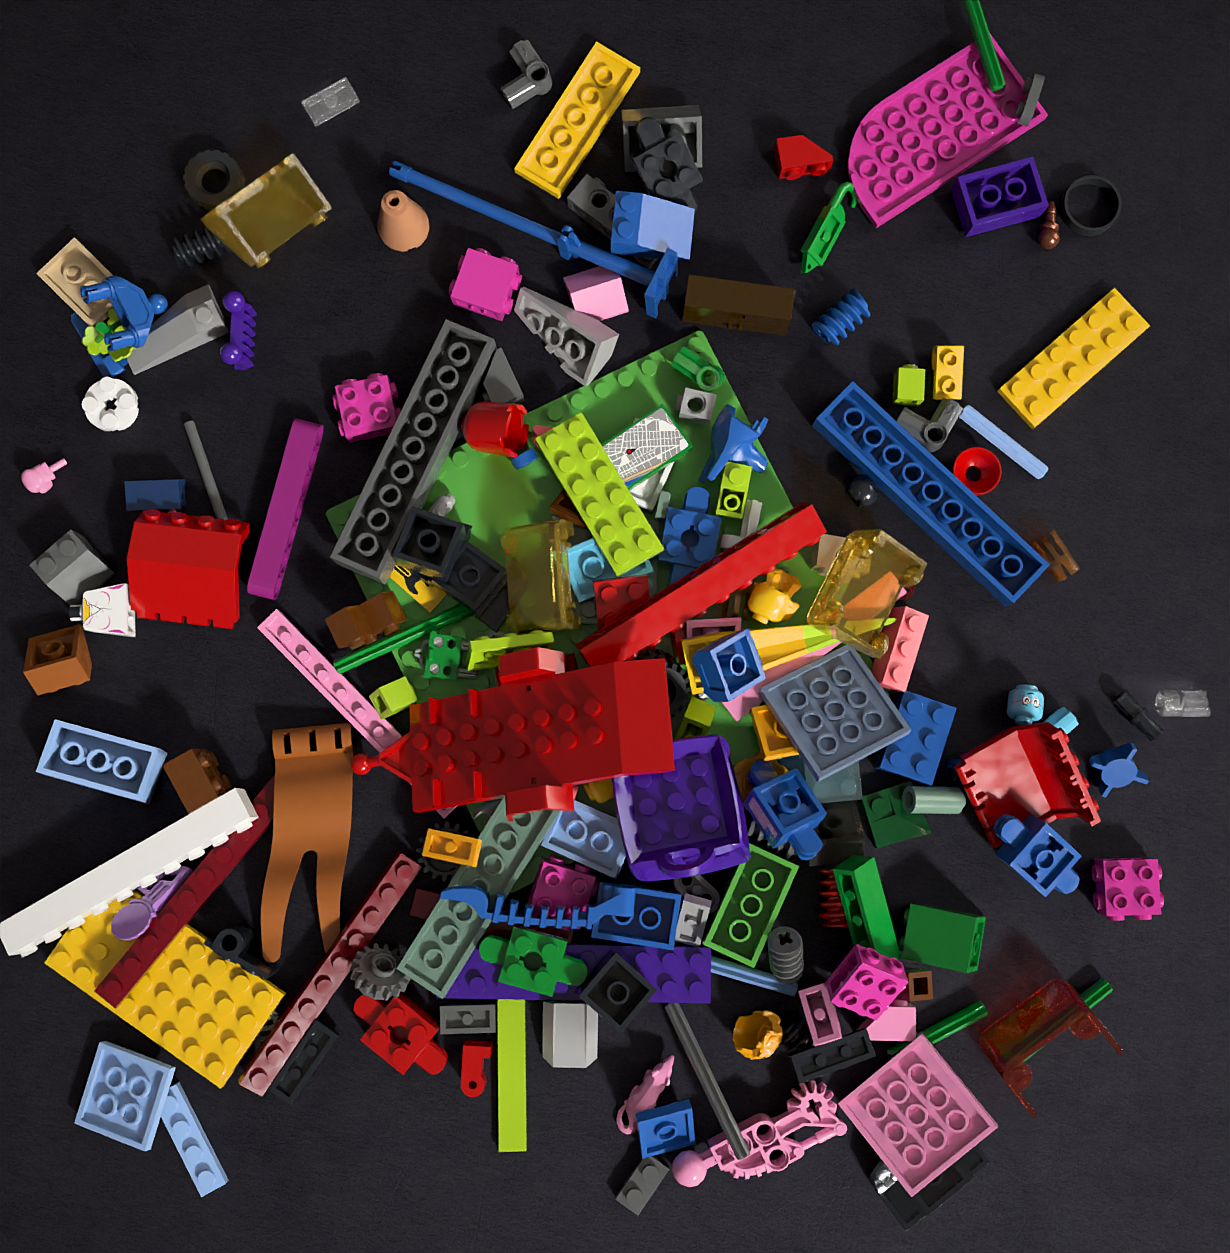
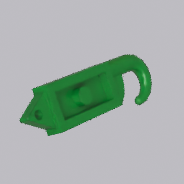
(826, 229)

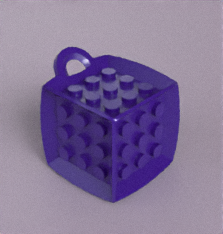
(684, 817)

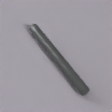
(205, 470)

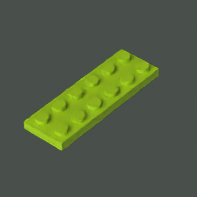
(599, 494)

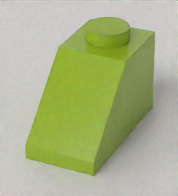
(696, 719)

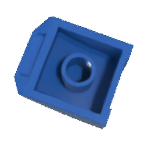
(729, 666)

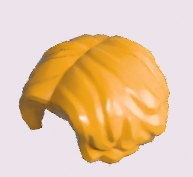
(757, 1034)

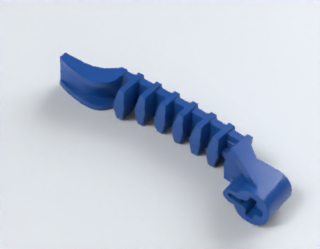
(615, 901)

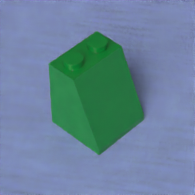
(942, 937)

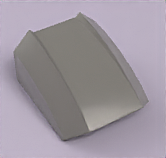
(569, 1033)

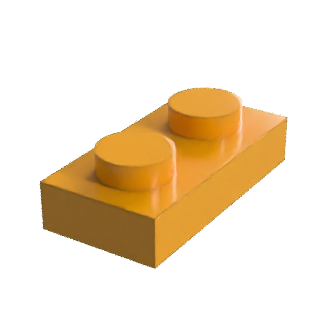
(452, 847)

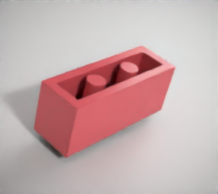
(904, 641)

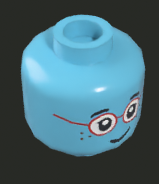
(1025, 704)

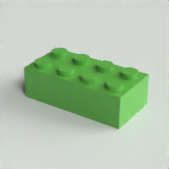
(750, 906)

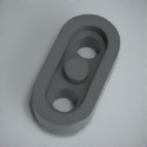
(1031, 89)
(698, 887)

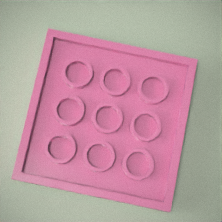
(917, 1115)

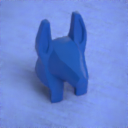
(733, 443)

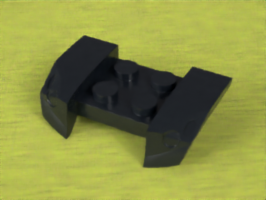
(476, 584)
(910, 1209)

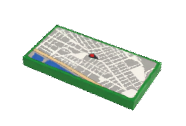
(646, 446)

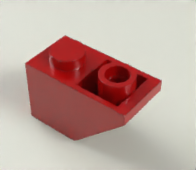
(800, 157)

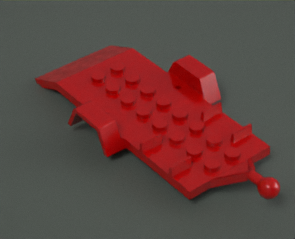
(559, 731)

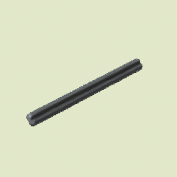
(707, 1081)

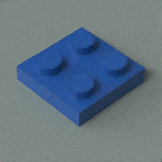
(665, 1128)

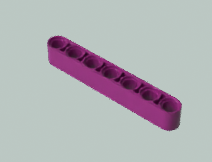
(285, 509)

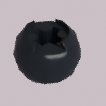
(862, 490)

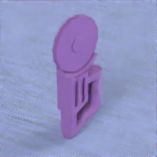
(135, 918)

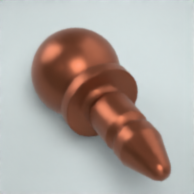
(1049, 236)

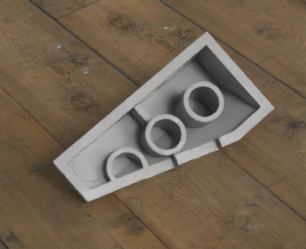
(182, 327)
(574, 338)

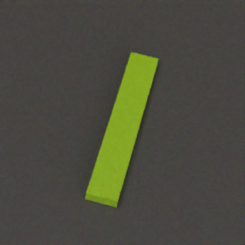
(512, 1075)

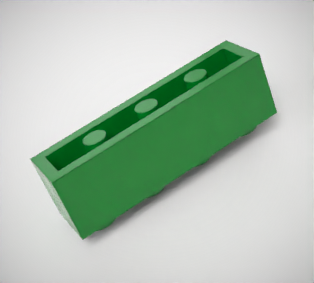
(866, 905)

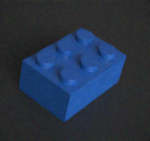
(920, 751)
(651, 924)

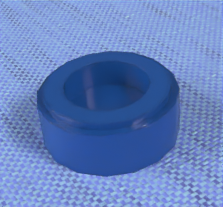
(524, 459)

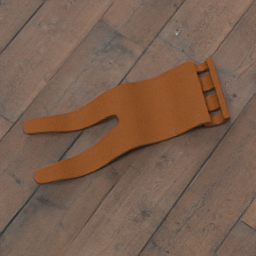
(309, 814)

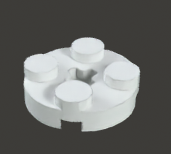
(100, 394)

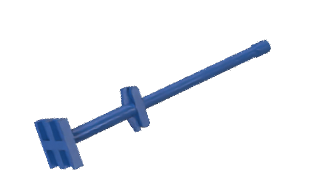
(566, 241)

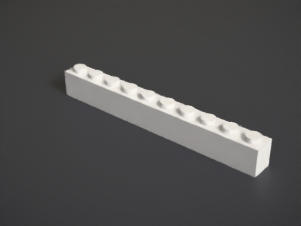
(126, 872)

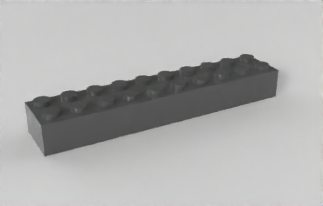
(415, 450)

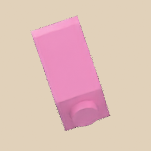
(820, 1014)
(895, 1023)

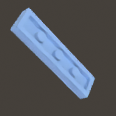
(192, 1142)

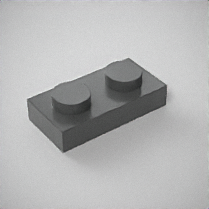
(468, 1018)
(642, 1183)

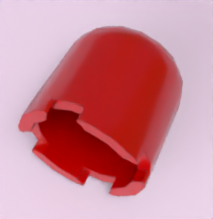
(495, 428)

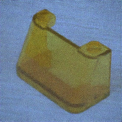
(268, 212)
(539, 577)
(864, 590)

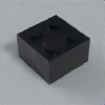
(429, 544)
(615, 991)

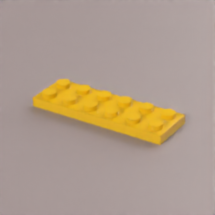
(577, 120)
(1073, 358)

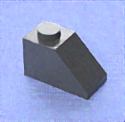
(501, 383)

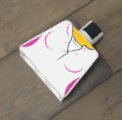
(106, 611)

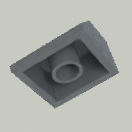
(72, 568)

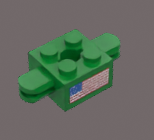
(533, 960)

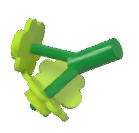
(95, 338)

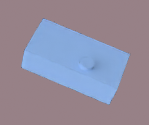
(101, 761)

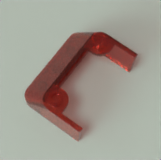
(1033, 1026)

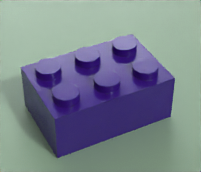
(999, 196)

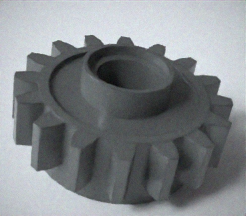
(377, 973)

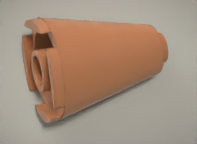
(401, 222)

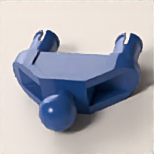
(131, 307)

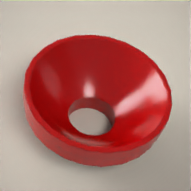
(985, 462)

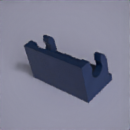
(155, 494)

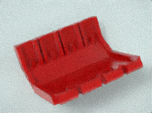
(185, 568)
(1025, 774)

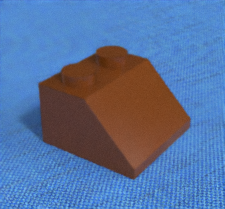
(57, 660)

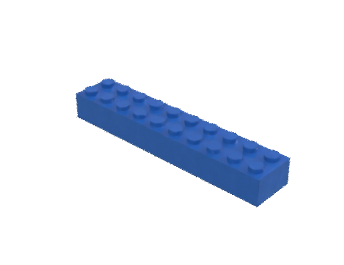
(930, 495)

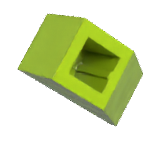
(733, 490)

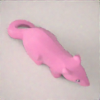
(645, 1095)

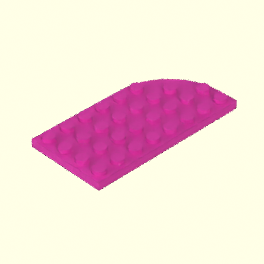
(933, 132)

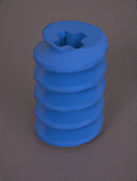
(841, 317)

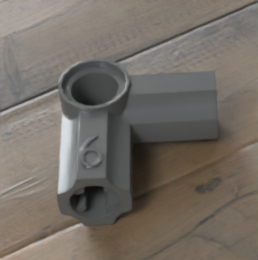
(531, 66)
(939, 424)

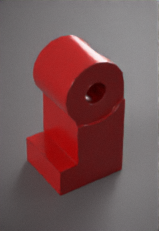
(472, 1074)

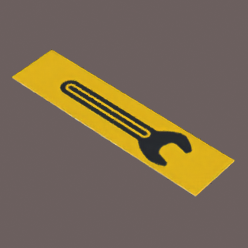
(422, 592)

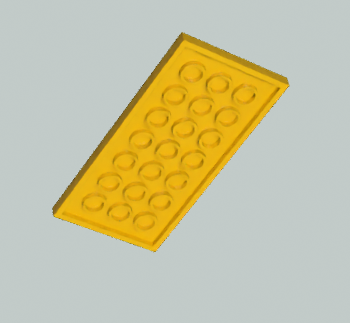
(187, 1001)

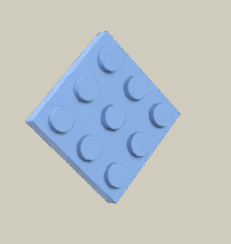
(125, 1095)

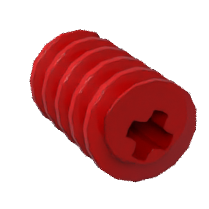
(835, 913)

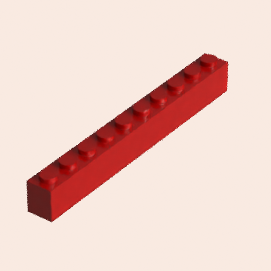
(703, 587)

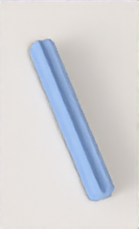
(1003, 442)

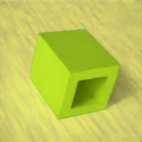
(908, 386)
(393, 697)

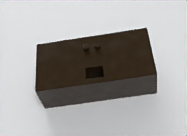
(738, 305)

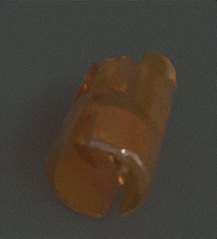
(1055, 566)
(736, 603)

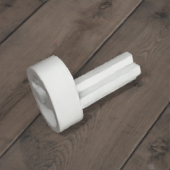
(749, 524)

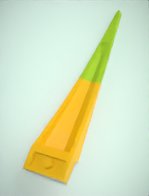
(773, 646)

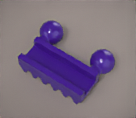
(238, 350)

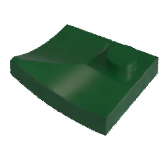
(887, 817)

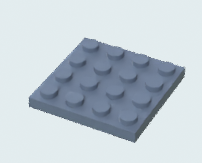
(834, 712)

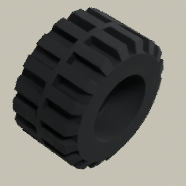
(676, 679)

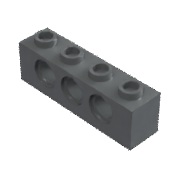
(582, 200)

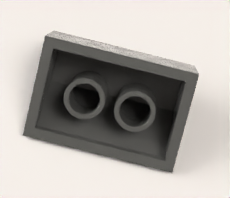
(683, 118)

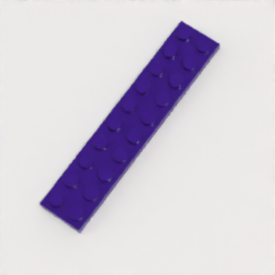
(677, 974)

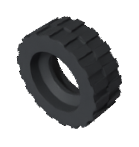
(203, 163)

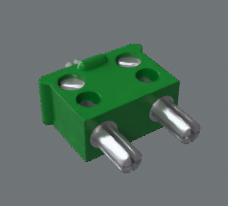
(441, 656)

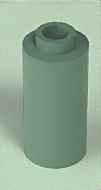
(933, 800)

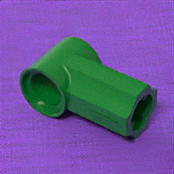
(696, 368)

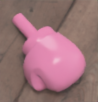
(39, 477)

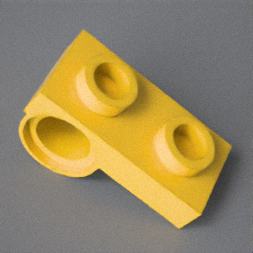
(948, 371)

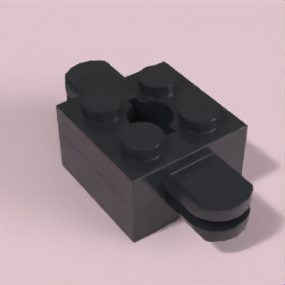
(665, 164)

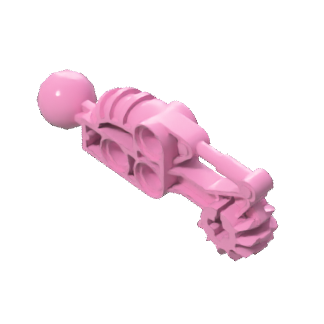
(691, 1167)

